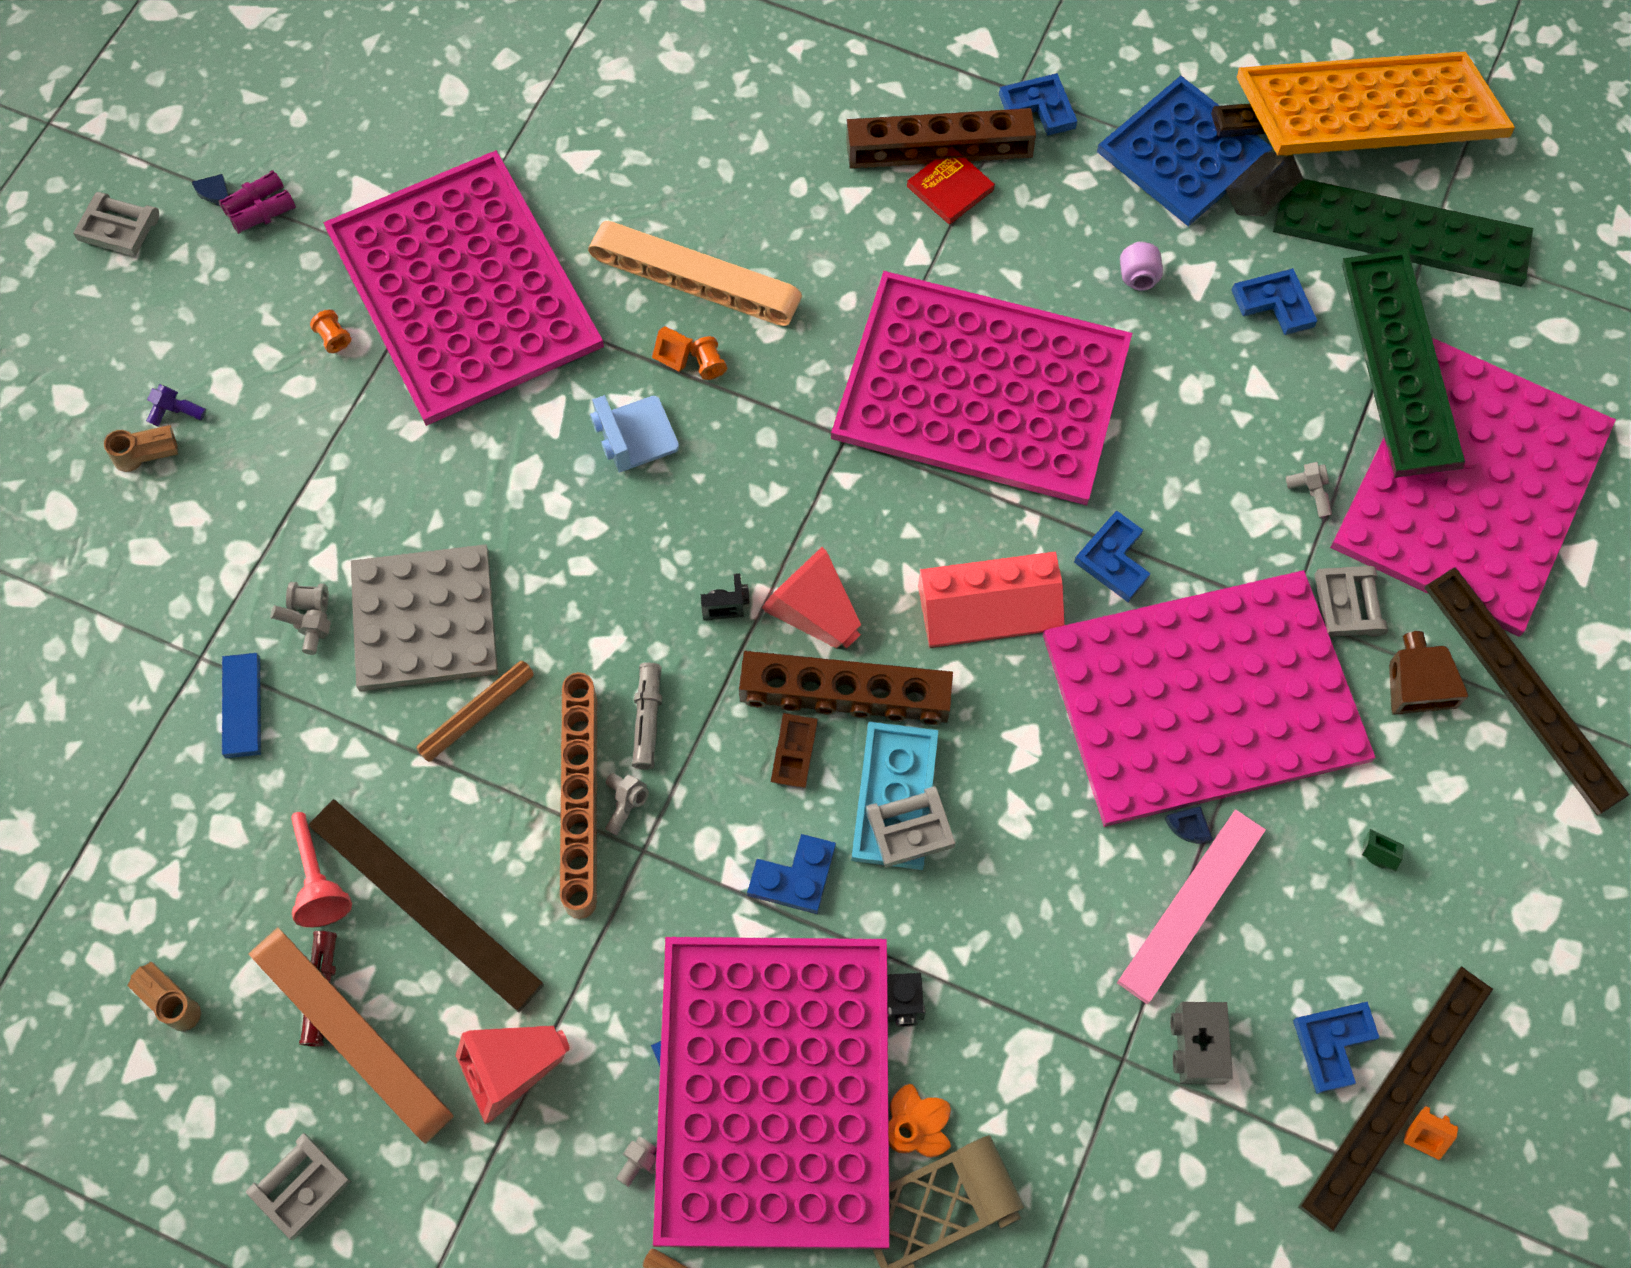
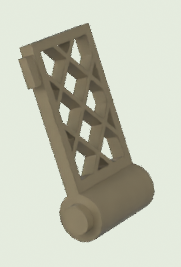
(988, 1191)

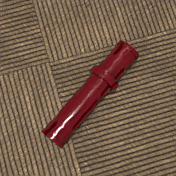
(322, 945)

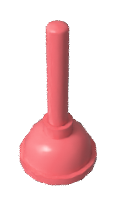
(319, 900)

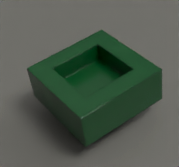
(1382, 850)

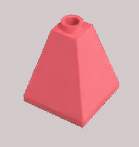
(816, 603)
(507, 1063)

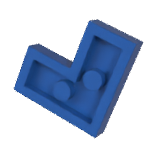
(1046, 98)
(1277, 292)
(1106, 557)
(798, 885)
(1324, 1041)

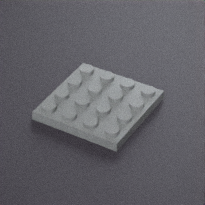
(423, 618)

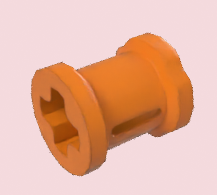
(331, 332)
(708, 358)

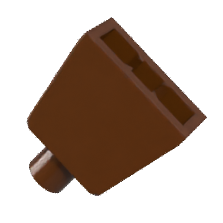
(1424, 678)

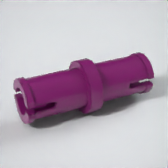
(250, 192)
(262, 211)

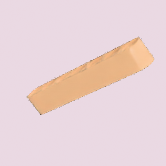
(695, 273)

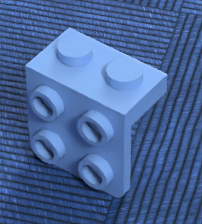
(634, 431)

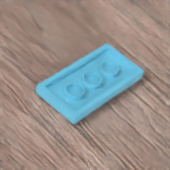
(895, 767)

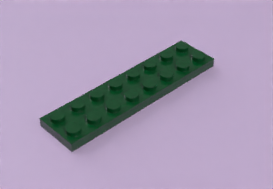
(1387, 224)
(1402, 364)

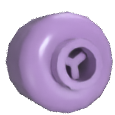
(1141, 266)

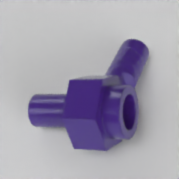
(165, 399)

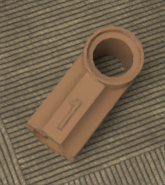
(141, 447)
(163, 996)

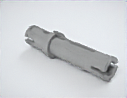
(646, 718)

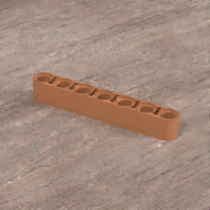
(584, 809)
(351, 1035)

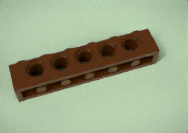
(929, 136)
(862, 677)

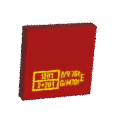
(950, 186)

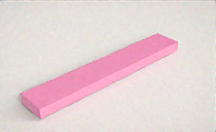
(1191, 907)

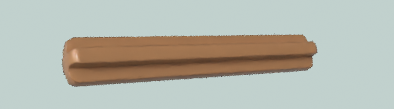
(475, 711)

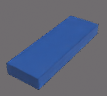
(241, 705)

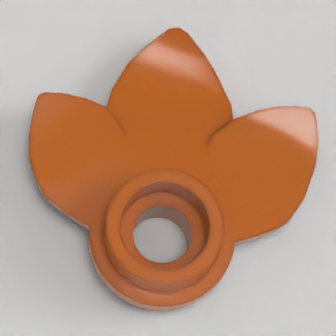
(923, 1120)

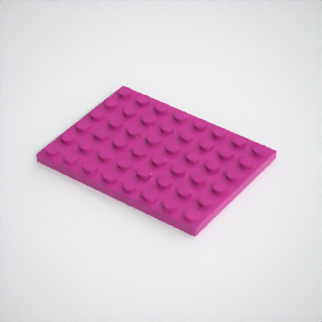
(462, 287)
(983, 387)
(1500, 513)
(1206, 697)
(773, 1094)

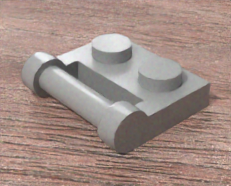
(113, 231)
(1340, 601)
(912, 837)
(306, 1194)

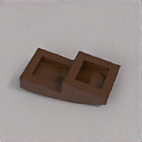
(794, 750)

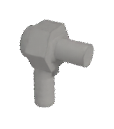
(1314, 477)
(312, 625)
(630, 794)
(640, 1156)

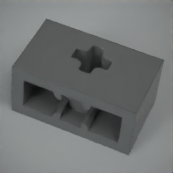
(1211, 1023)

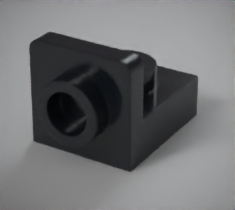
(725, 604)
(905, 999)

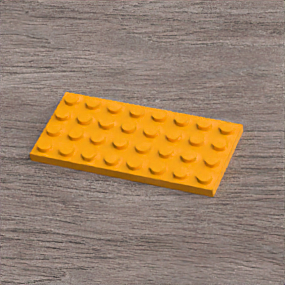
(1373, 103)

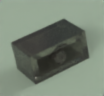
(1264, 184)

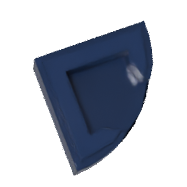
(211, 188)
(1190, 825)

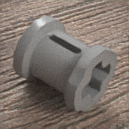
(307, 597)

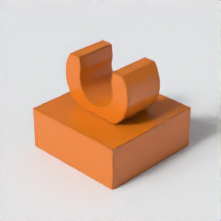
(672, 348)
(1431, 1134)

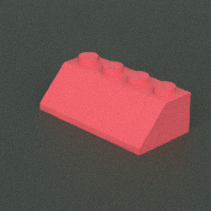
(991, 599)

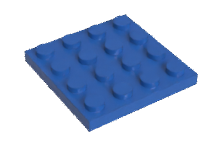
(1176, 151)

